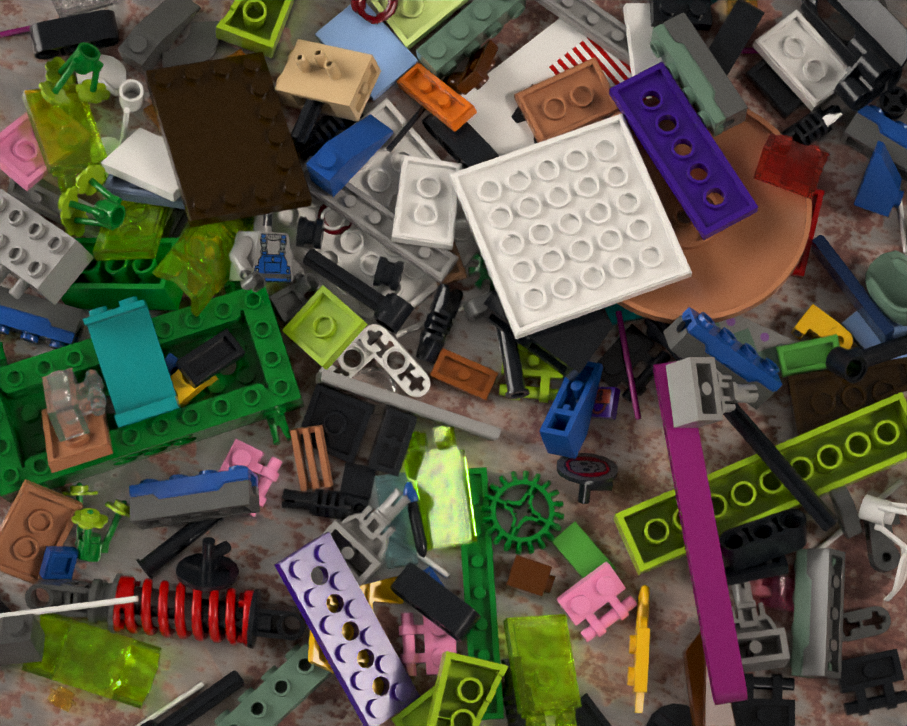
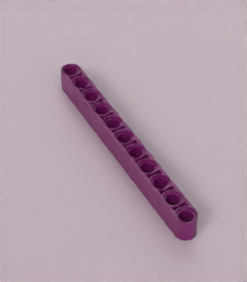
(702, 552)

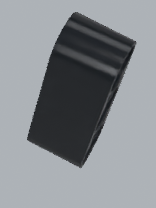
(735, 34)
(63, 35)
(464, 145)
(763, 539)
(435, 602)

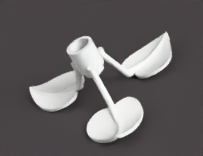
(130, 95)
(882, 513)

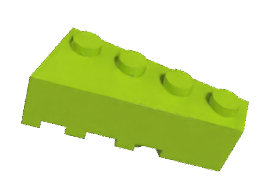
(255, 24)
(463, 690)

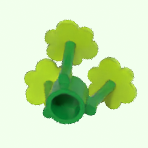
(61, 73)
(108, 212)
(88, 542)

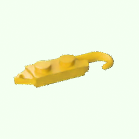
(639, 646)

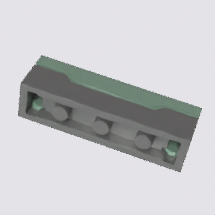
(698, 74)
(818, 613)

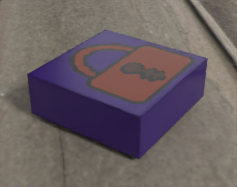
(606, 403)

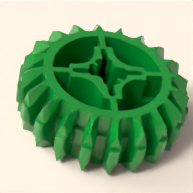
(535, 518)

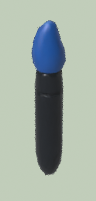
(416, 520)

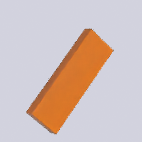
(436, 97)

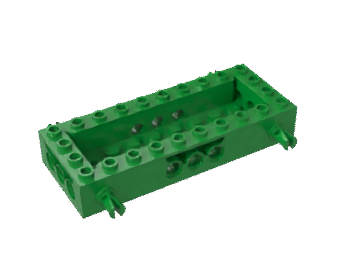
(256, 391)

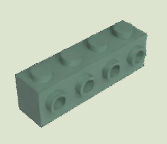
(466, 34)
(279, 693)

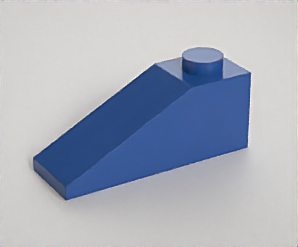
(347, 154)
(571, 413)

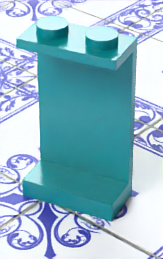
(132, 361)

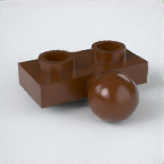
(475, 71)

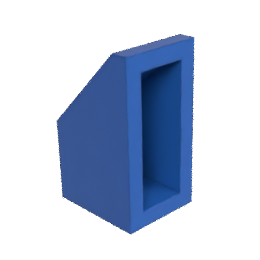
(880, 183)

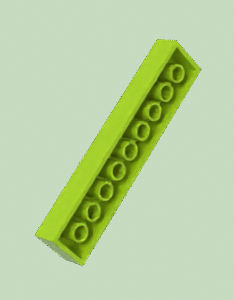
(749, 490)

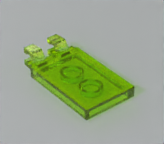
(65, 135)
(137, 235)
(442, 489)
(542, 669)

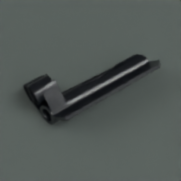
(873, 54)

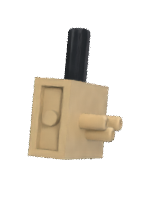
(325, 82)

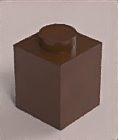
(530, 577)

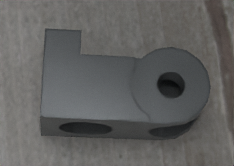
(881, 550)

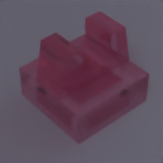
(781, 593)

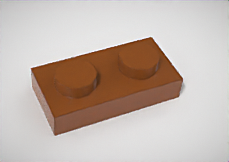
(464, 374)

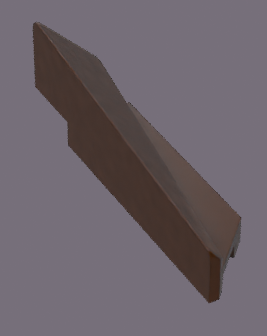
(701, 703)

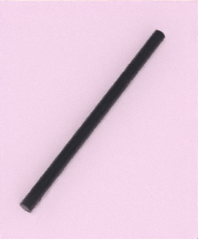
(406, 128)

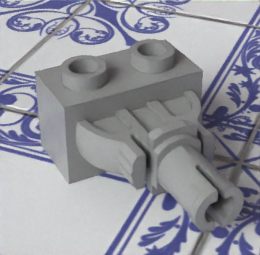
(701, 394)
(362, 538)
(759, 640)

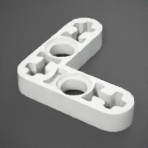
(369, 352)

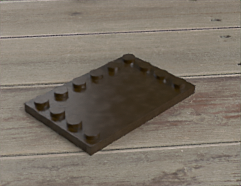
(227, 139)

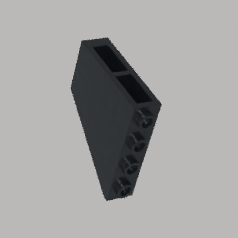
(563, 346)

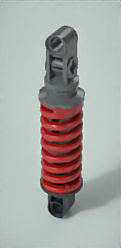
(172, 610)

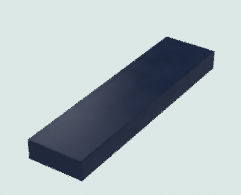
(852, 289)

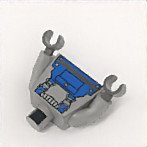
(265, 258)

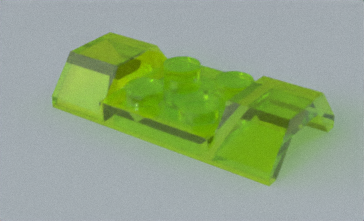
(201, 260)
(96, 660)

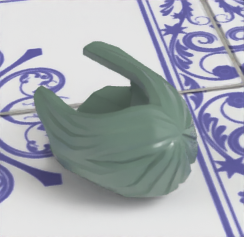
(888, 285)

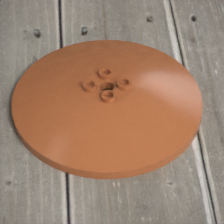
(742, 262)

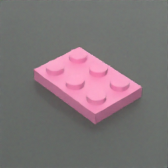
(21, 153)

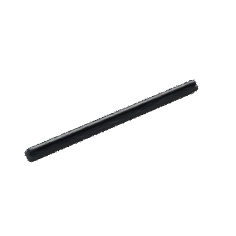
(766, 451)

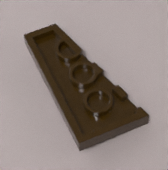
(825, 397)

